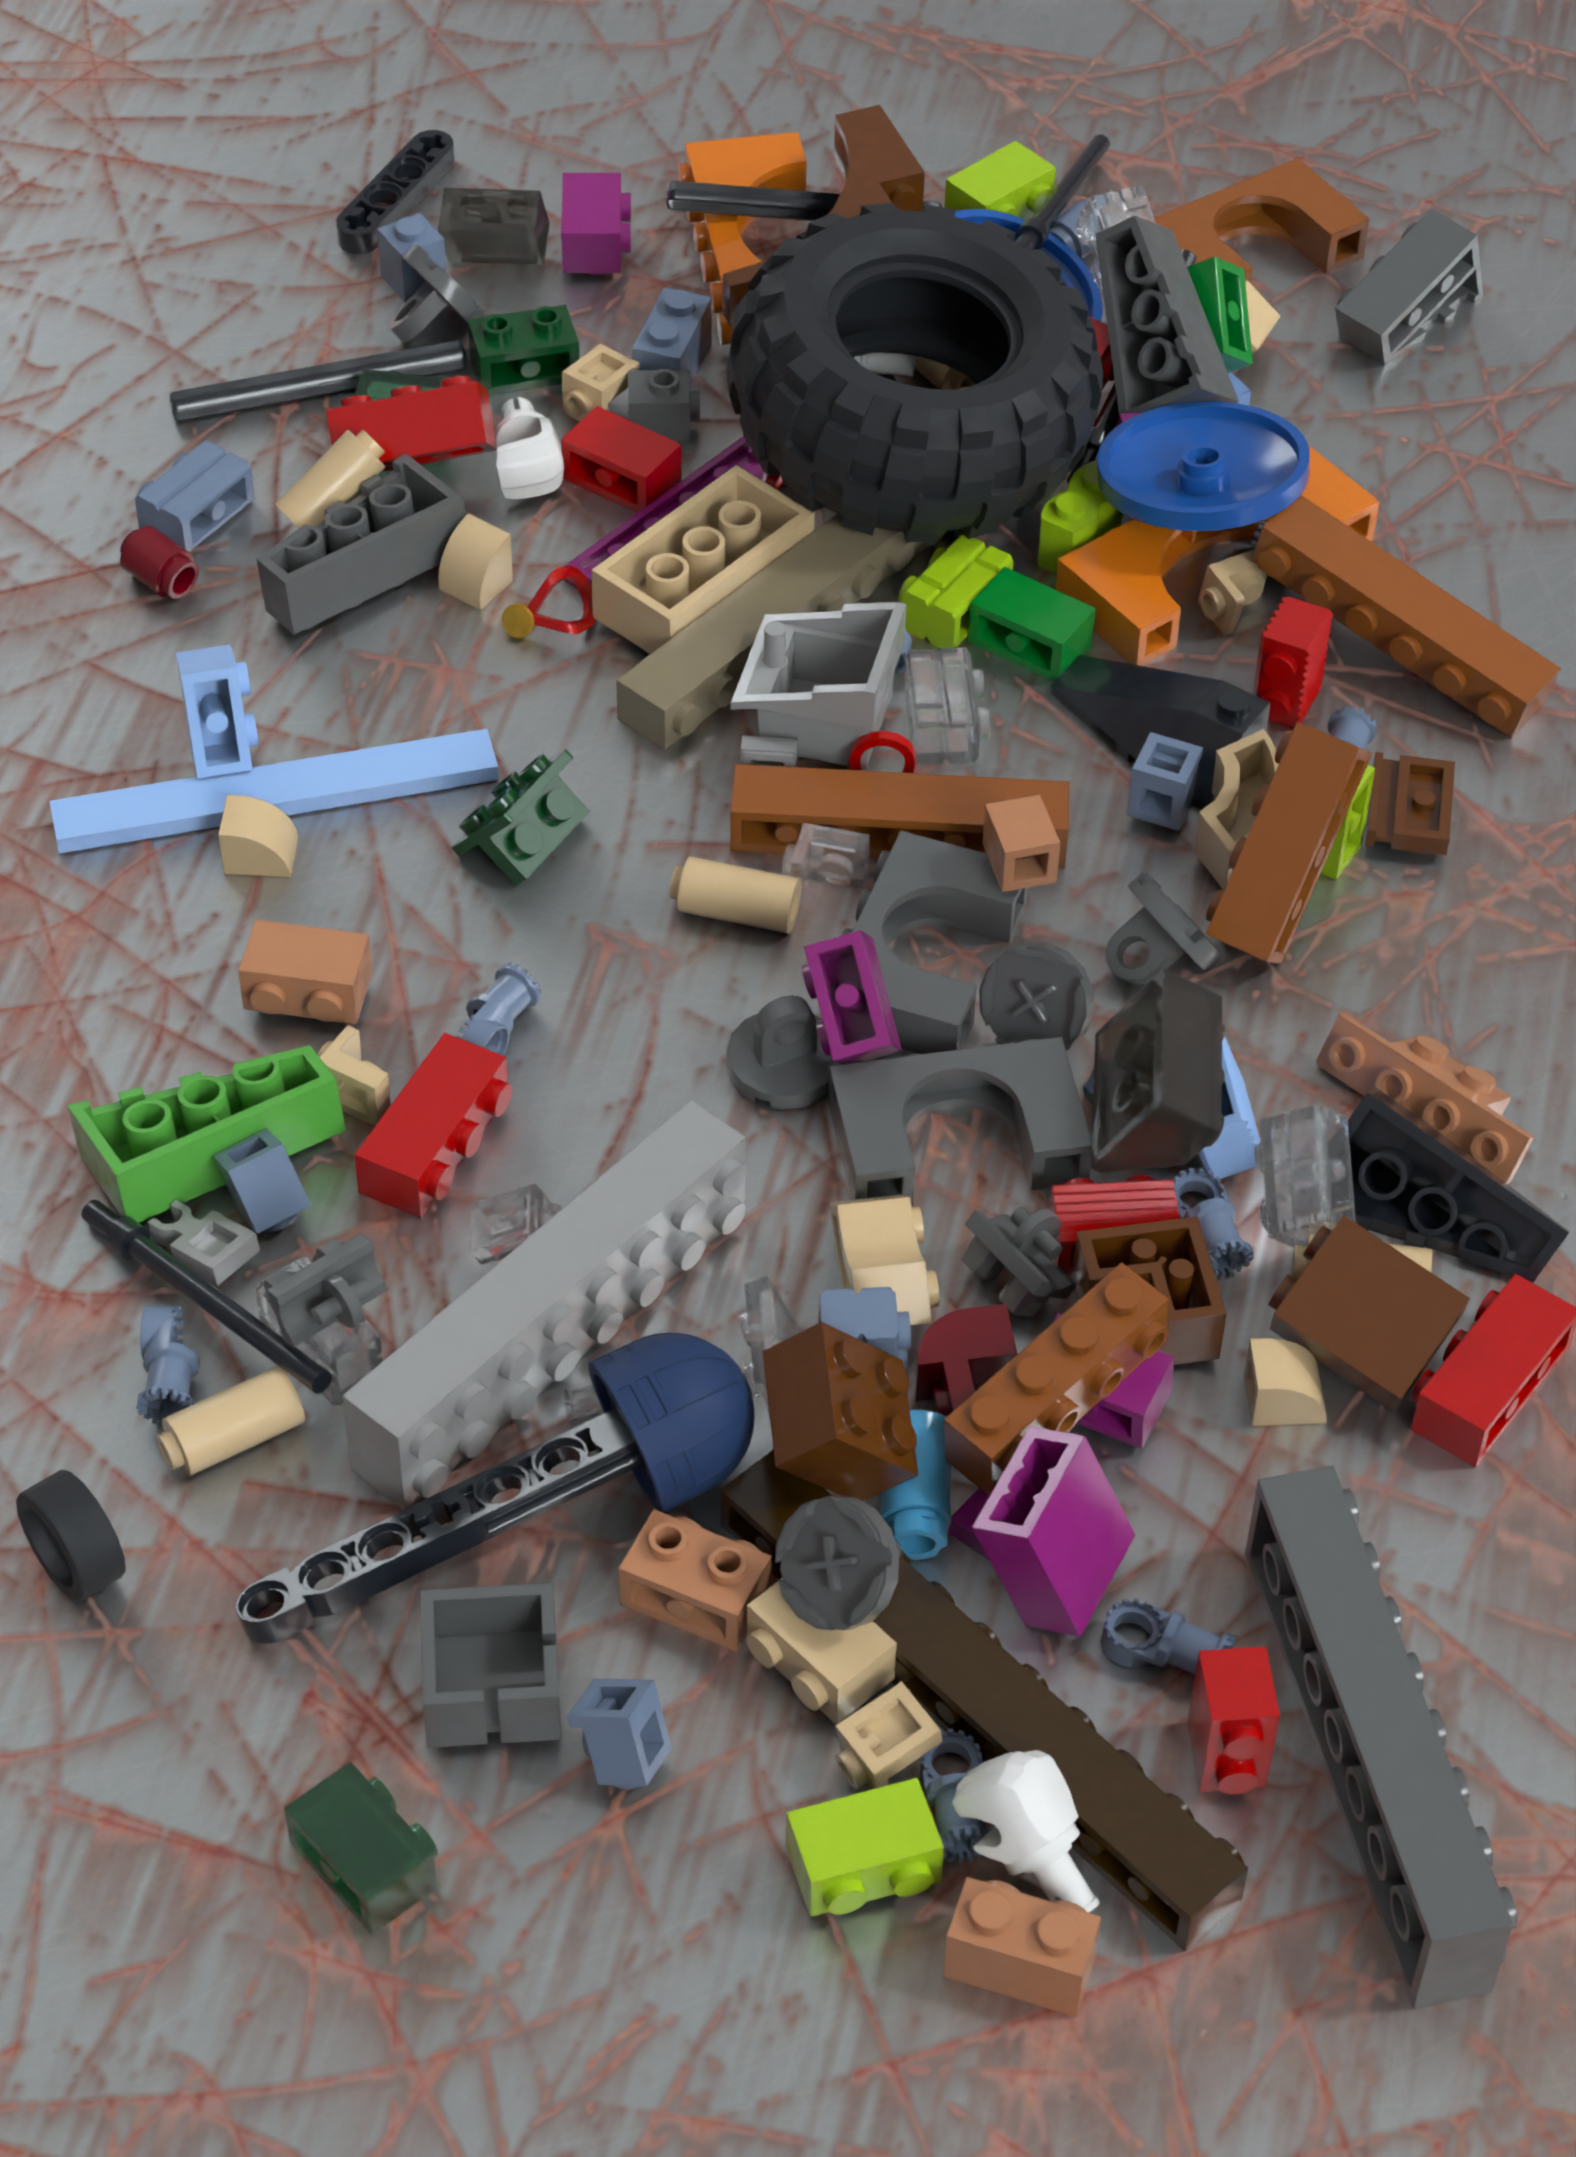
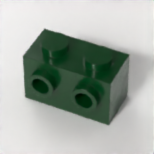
(522, 349)

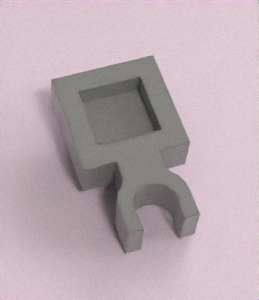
(207, 1246)

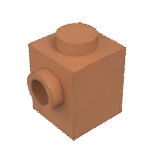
(1021, 843)

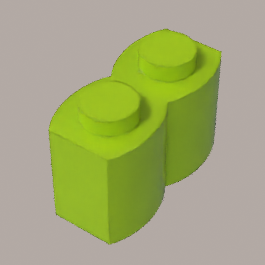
(1075, 517)

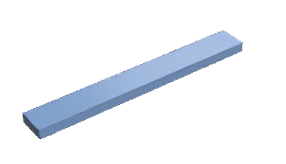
(289, 785)

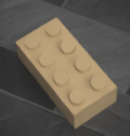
(696, 557)

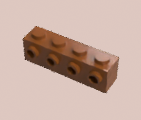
(1287, 842)
(1058, 1374)

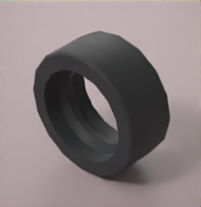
(70, 1535)

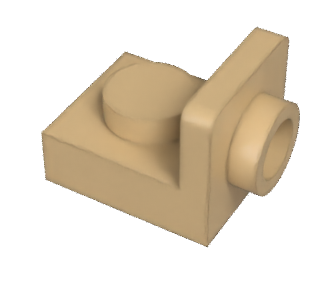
(595, 381)
(1228, 588)
(360, 1083)
(884, 1738)

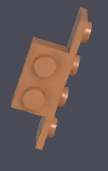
(1429, 1083)

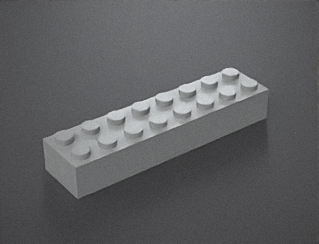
(545, 1306)

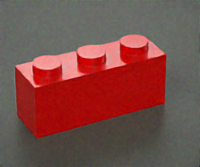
(422, 424)
(433, 1125)
(1492, 1369)

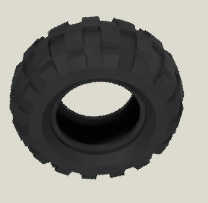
(900, 450)

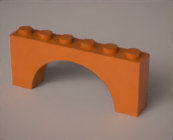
(750, 161)
(1127, 565)

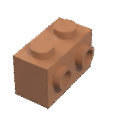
(305, 971)
(693, 1578)
(1021, 1945)

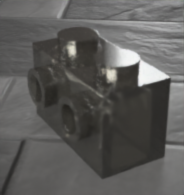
(494, 226)

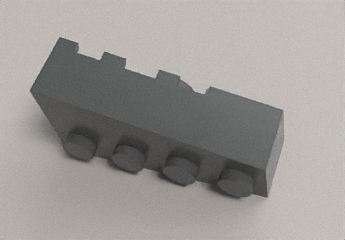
(1156, 321)
(361, 547)

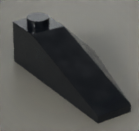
(1138, 699)
(1439, 1197)

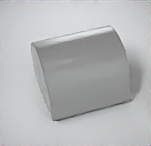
(769, 751)

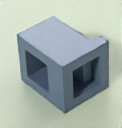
(1164, 781)
(622, 1730)

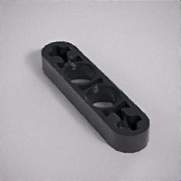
(387, 187)

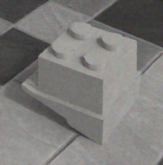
(824, 676)

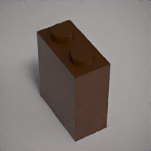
(1366, 1311)

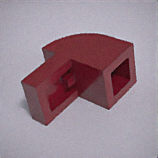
(962, 1355)

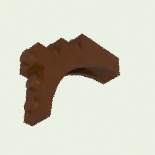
(875, 170)

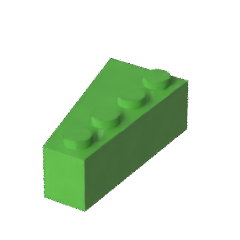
(165, 1141)

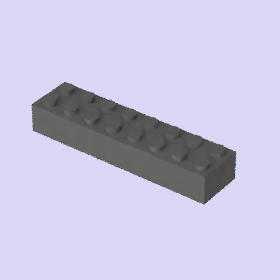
(1379, 1739)

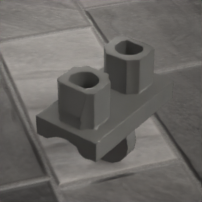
(1027, 1250)
(325, 1290)

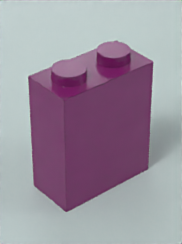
(1054, 1531)

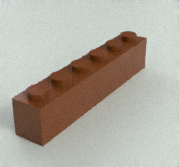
(1405, 615)
(776, 801)

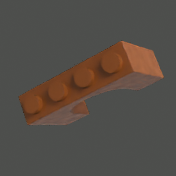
(1278, 203)

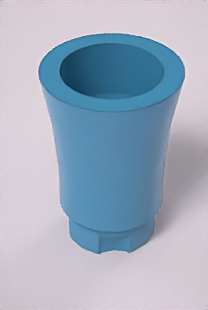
(921, 1506)

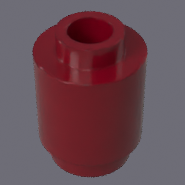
(158, 562)

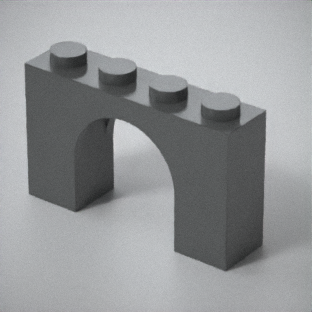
(933, 886)
(1017, 1082)

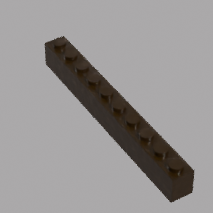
(971, 1684)

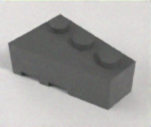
(1411, 287)

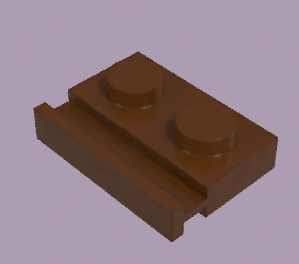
(1411, 804)

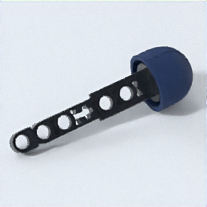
(670, 1415)

